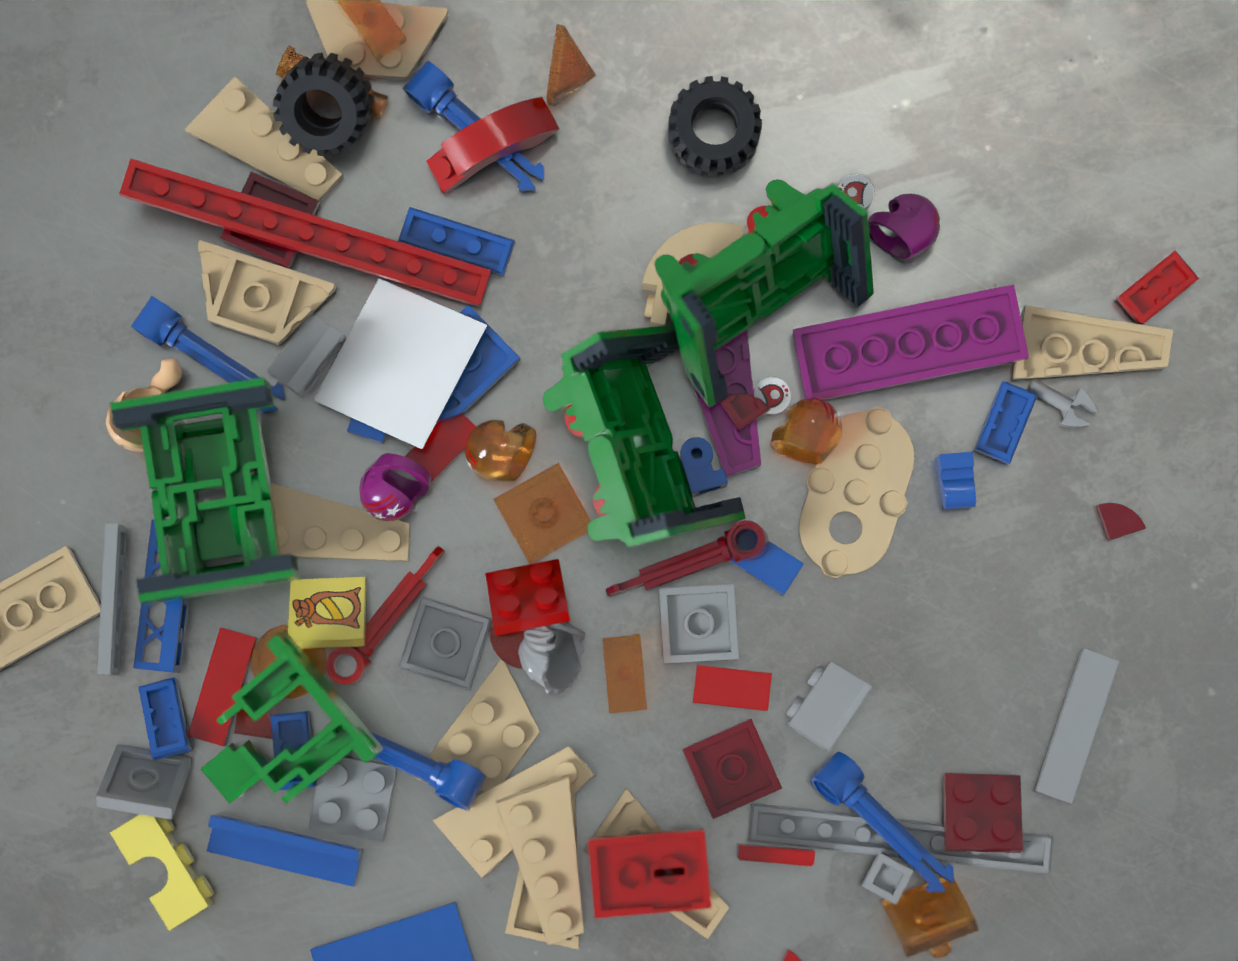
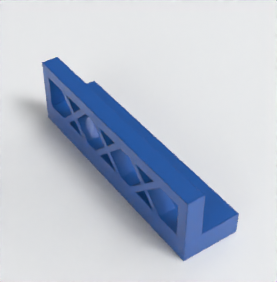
(174, 622)
(284, 849)

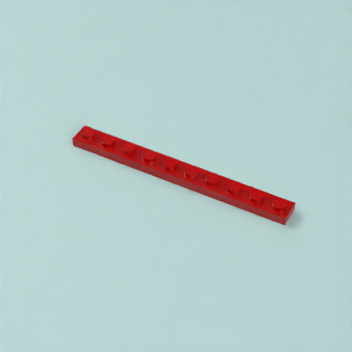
(304, 232)

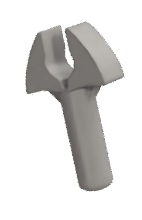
(1064, 403)

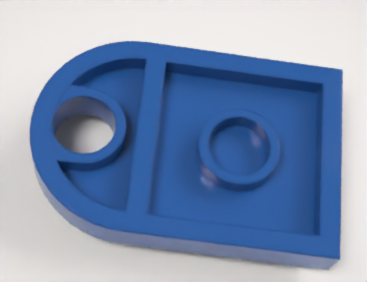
(484, 369)

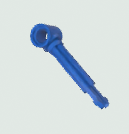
(433, 91)
(164, 327)
(841, 780)
(453, 782)

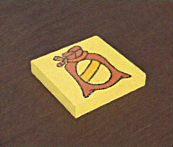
(328, 612)

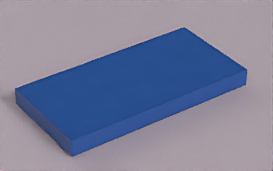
(421, 937)

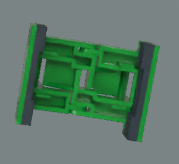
(233, 525)

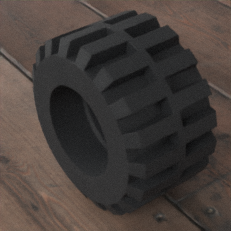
(718, 96)
(309, 127)

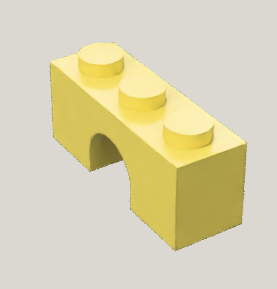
(184, 892)

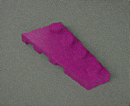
(735, 449)

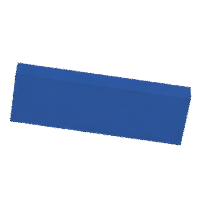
(457, 240)

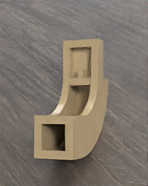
(701, 239)

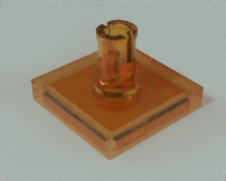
(543, 513)
(930, 919)

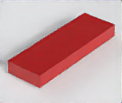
(222, 680)

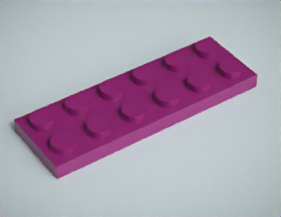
(911, 343)

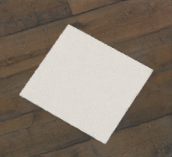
(400, 363)

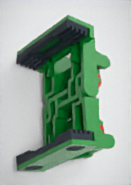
(763, 270)
(639, 474)

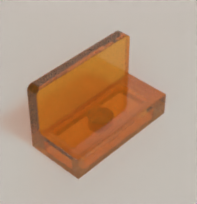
(373, 25)
(624, 674)

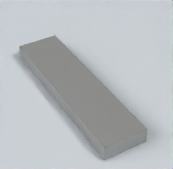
(112, 599)
(1076, 726)

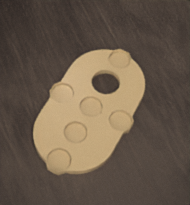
(862, 477)

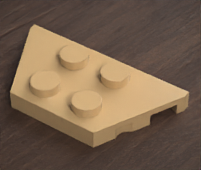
(340, 38)
(257, 294)
(490, 730)

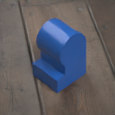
(696, 462)
(956, 480)

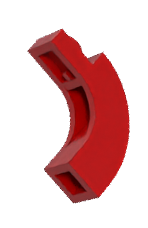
(491, 138)

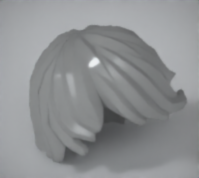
(552, 655)

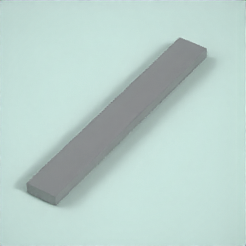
(854, 835)

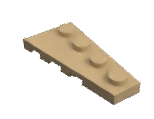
(246, 130)
(631, 818)

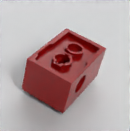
(649, 873)

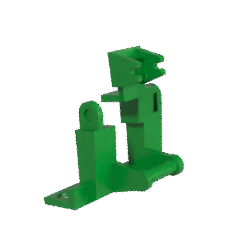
(240, 768)

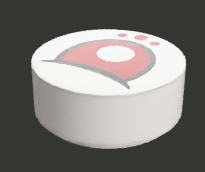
(858, 188)
(774, 394)

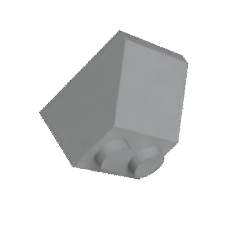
(827, 705)

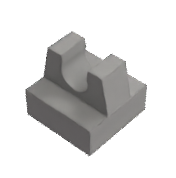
(887, 878)

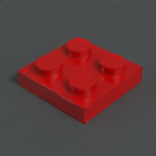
(527, 597)

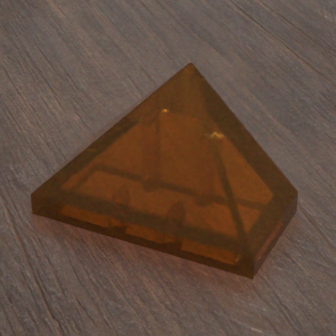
(568, 68)

